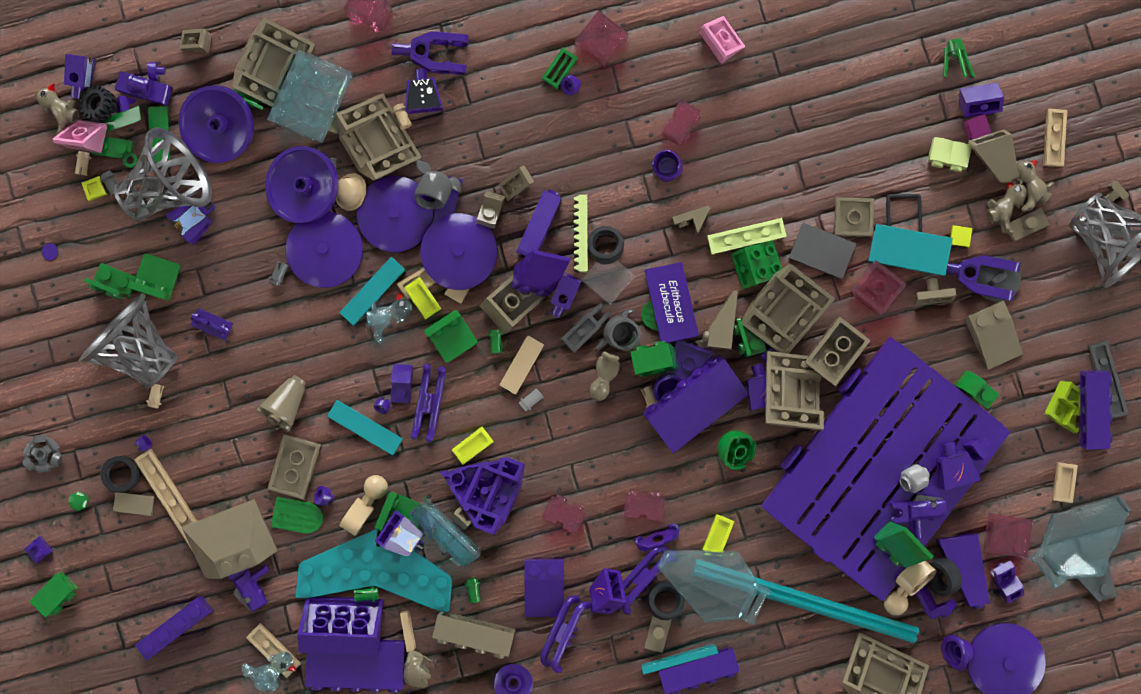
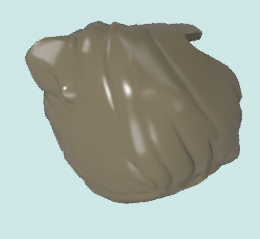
(415, 670)

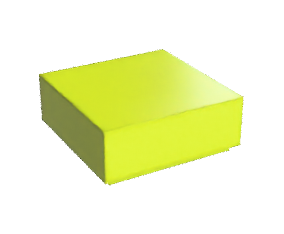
(94, 188)
(961, 236)

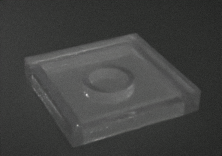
(608, 280)

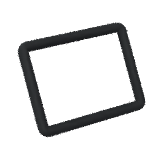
(905, 196)

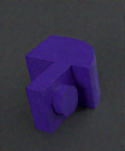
(1007, 581)

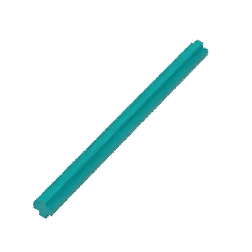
(840, 611)

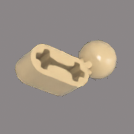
(375, 488)
(909, 582)

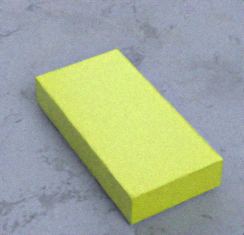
(422, 298)
(472, 445)
(718, 534)

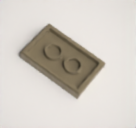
(294, 466)

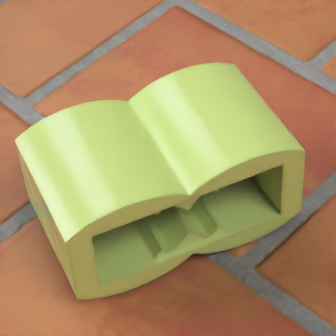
(949, 154)

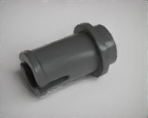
(109, 181)
(278, 274)

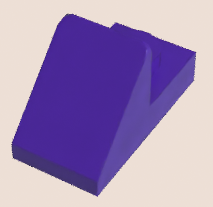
(401, 383)

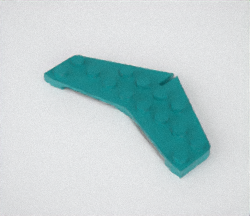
(365, 564)

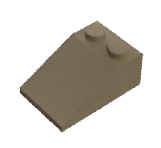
(508, 305)
(720, 331)
(994, 334)
(837, 351)

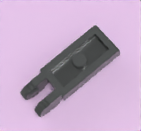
(584, 329)

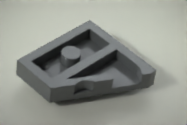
(1100, 587)

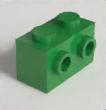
(54, 594)

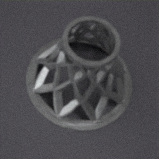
(140, 176)
(1097, 221)
(124, 360)

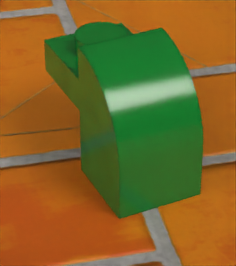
(976, 388)

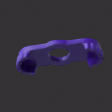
(668, 535)

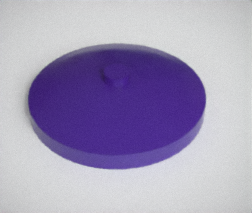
(216, 124)
(301, 184)
(392, 217)
(325, 250)
(458, 252)
(1006, 660)

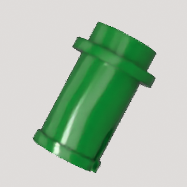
(495, 341)
(473, 590)
(366, 594)

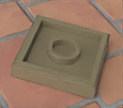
(854, 217)

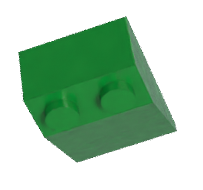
(901, 545)

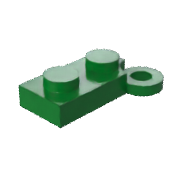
(118, 149)

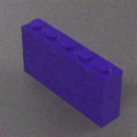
(695, 403)
(359, 671)

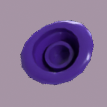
(957, 652)

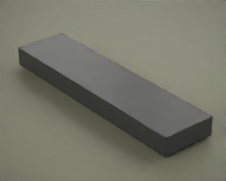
(1102, 360)

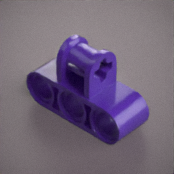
(143, 88)

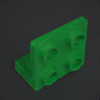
(756, 263)
(155, 277)
(112, 281)
(451, 336)
(749, 343)
(395, 502)

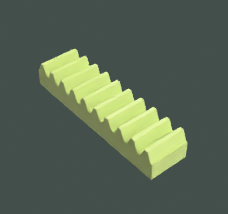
(746, 236)
(581, 237)

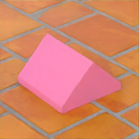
(721, 38)
(83, 136)

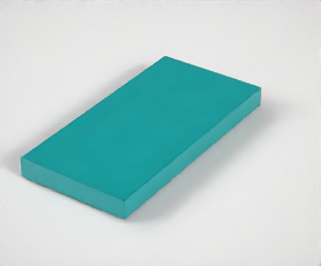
(910, 249)

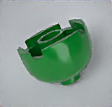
(736, 449)

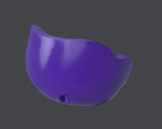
(665, 384)

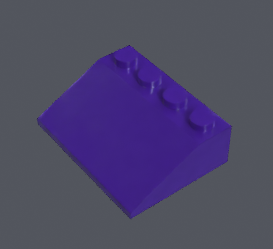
(340, 626)

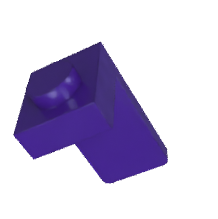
(931, 608)

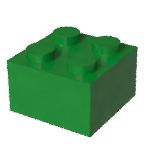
(654, 360)

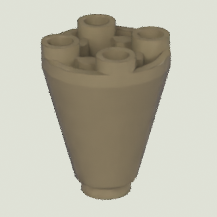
(283, 403)

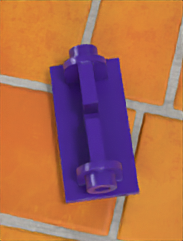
(211, 324)

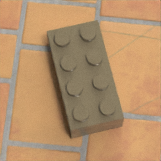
(473, 633)

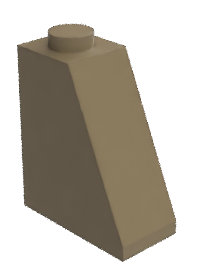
(997, 154)

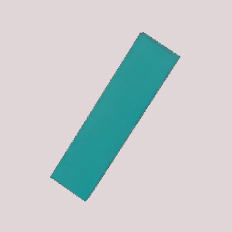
(372, 291)
(365, 427)
(679, 658)

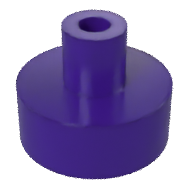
(155, 71)
(570, 85)
(323, 496)

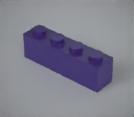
(1095, 409)
(174, 627)
(699, 671)

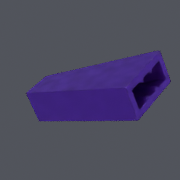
(539, 223)
(966, 554)

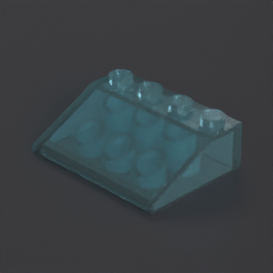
(310, 96)
(445, 532)

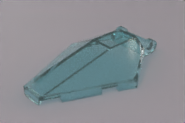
(1081, 540)
(714, 584)

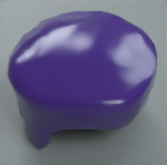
(667, 165)

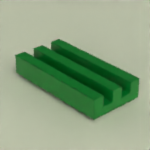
(568, 55)

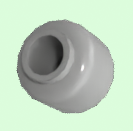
(914, 478)

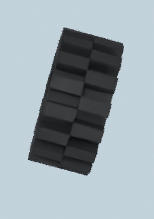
(90, 101)

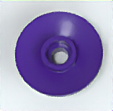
(509, 672)

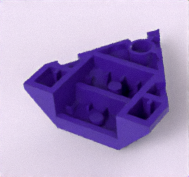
(487, 490)

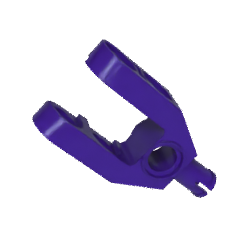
(425, 41)
(975, 263)

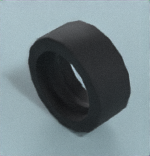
(601, 232)
(135, 471)
(952, 574)
(655, 611)

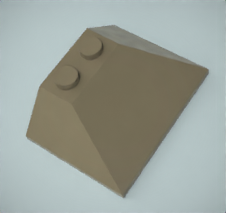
(268, 60)
(375, 138)
(786, 309)
(792, 392)
(230, 540)
(882, 670)

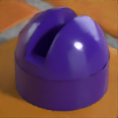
(382, 406)
(144, 443)

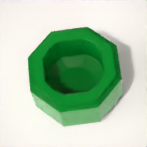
(78, 501)

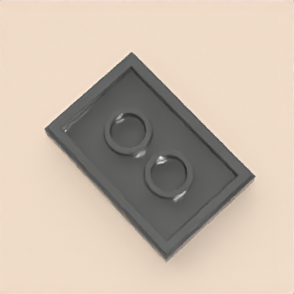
(822, 251)

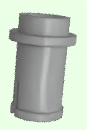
(531, 399)

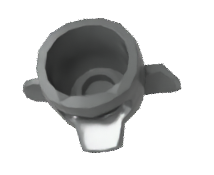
(434, 185)
(621, 333)

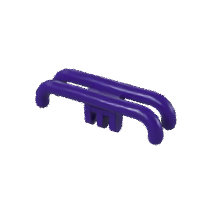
(428, 402)
(641, 577)
(562, 632)

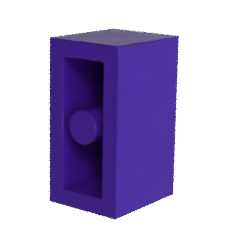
(981, 100)

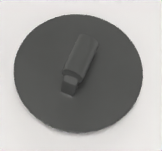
(999, 278)

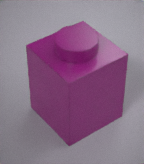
(976, 127)

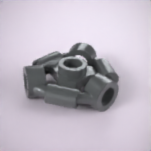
(42, 454)

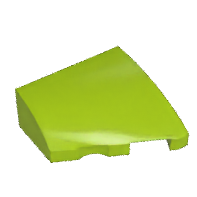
(1065, 406)

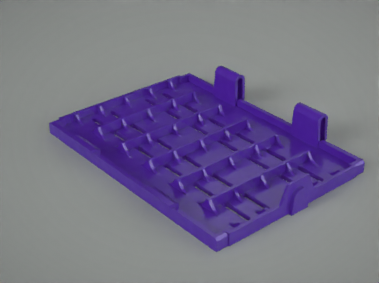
(862, 402)

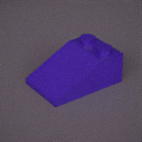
(539, 273)
(544, 586)

